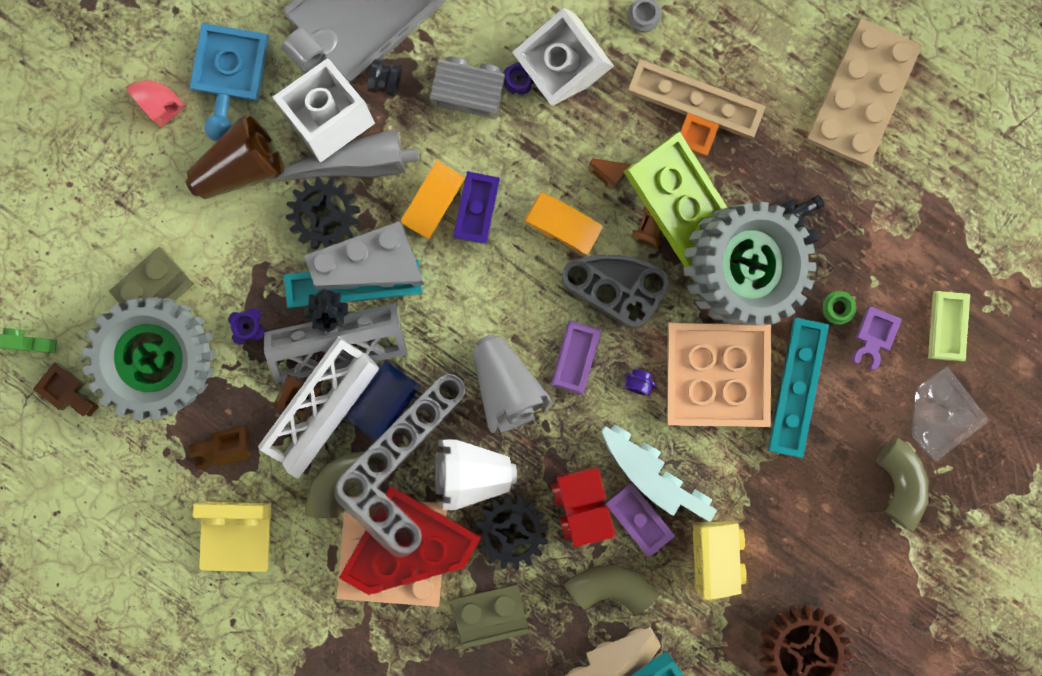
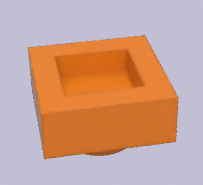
(699, 134)

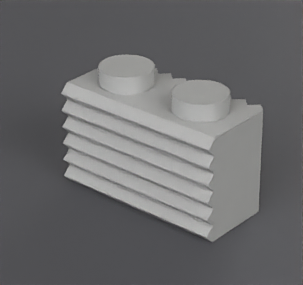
(467, 87)

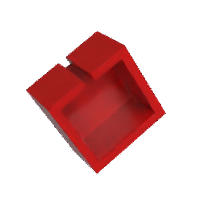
(584, 506)

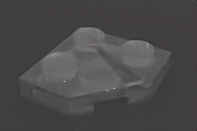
(944, 414)

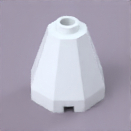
(470, 474)

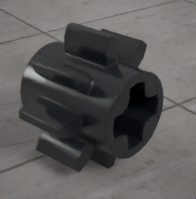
(326, 310)

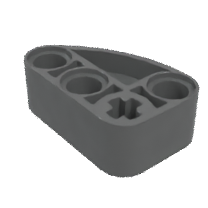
(625, 278)

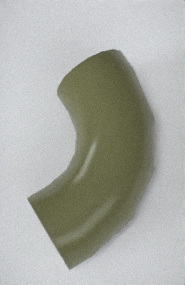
(909, 481)
(321, 496)
(612, 583)

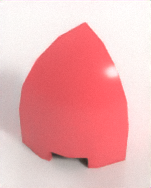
(156, 100)

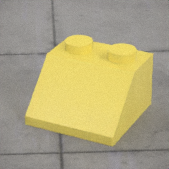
(718, 559)

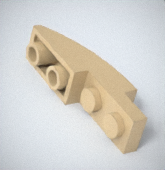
(622, 656)

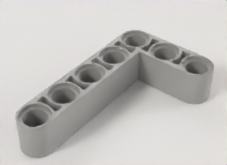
(392, 457)

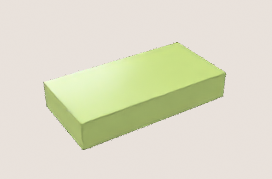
(949, 326)

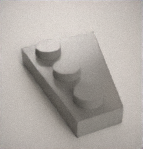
(366, 260)

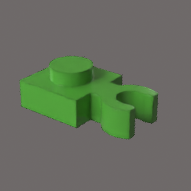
(15, 340)

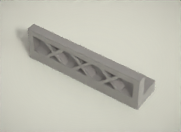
(359, 328)

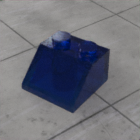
(383, 400)

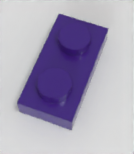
(476, 208)

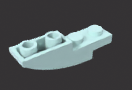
(642, 469)

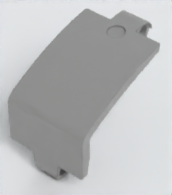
(351, 31)

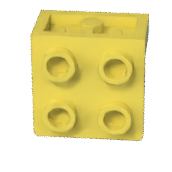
(234, 536)

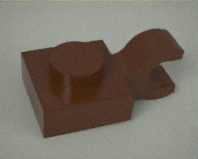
(62, 389)
(225, 448)

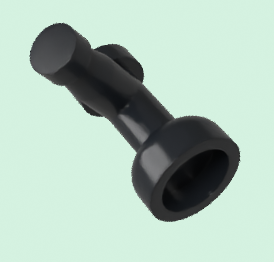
(803, 210)

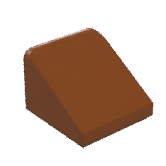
(608, 171)

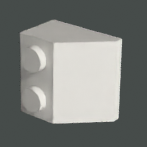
(562, 57)

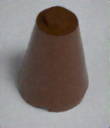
(235, 161)

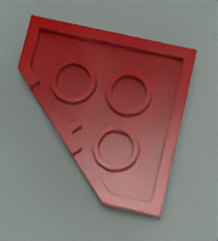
(442, 549)

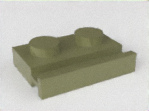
(153, 277)
(490, 616)

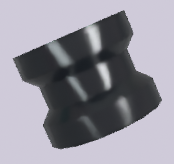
(384, 78)

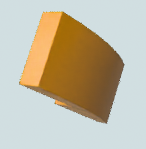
(432, 199)
(563, 223)

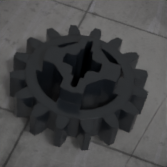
(309, 209)
(531, 537)

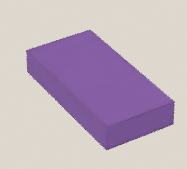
(575, 357)

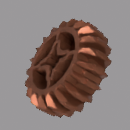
(817, 620)

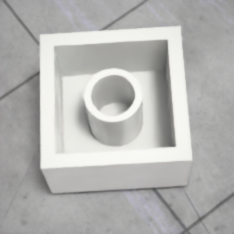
(324, 110)

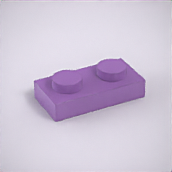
(639, 519)

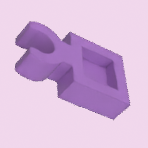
(877, 332)

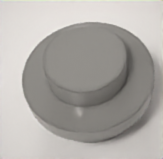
(644, 15)

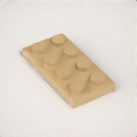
(864, 93)

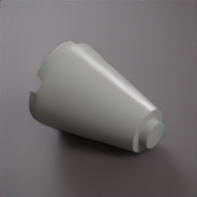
(506, 386)

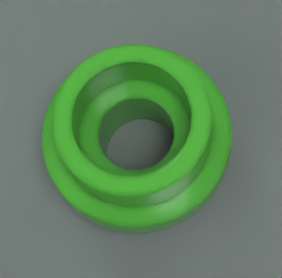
(848, 303)

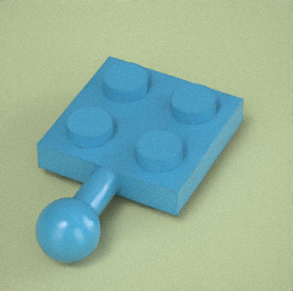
(229, 66)

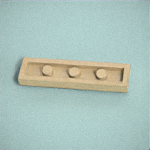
(695, 97)

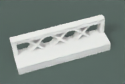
(327, 415)

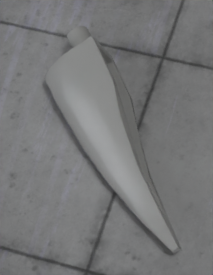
(364, 157)

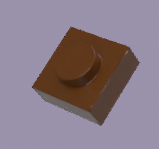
(288, 391)

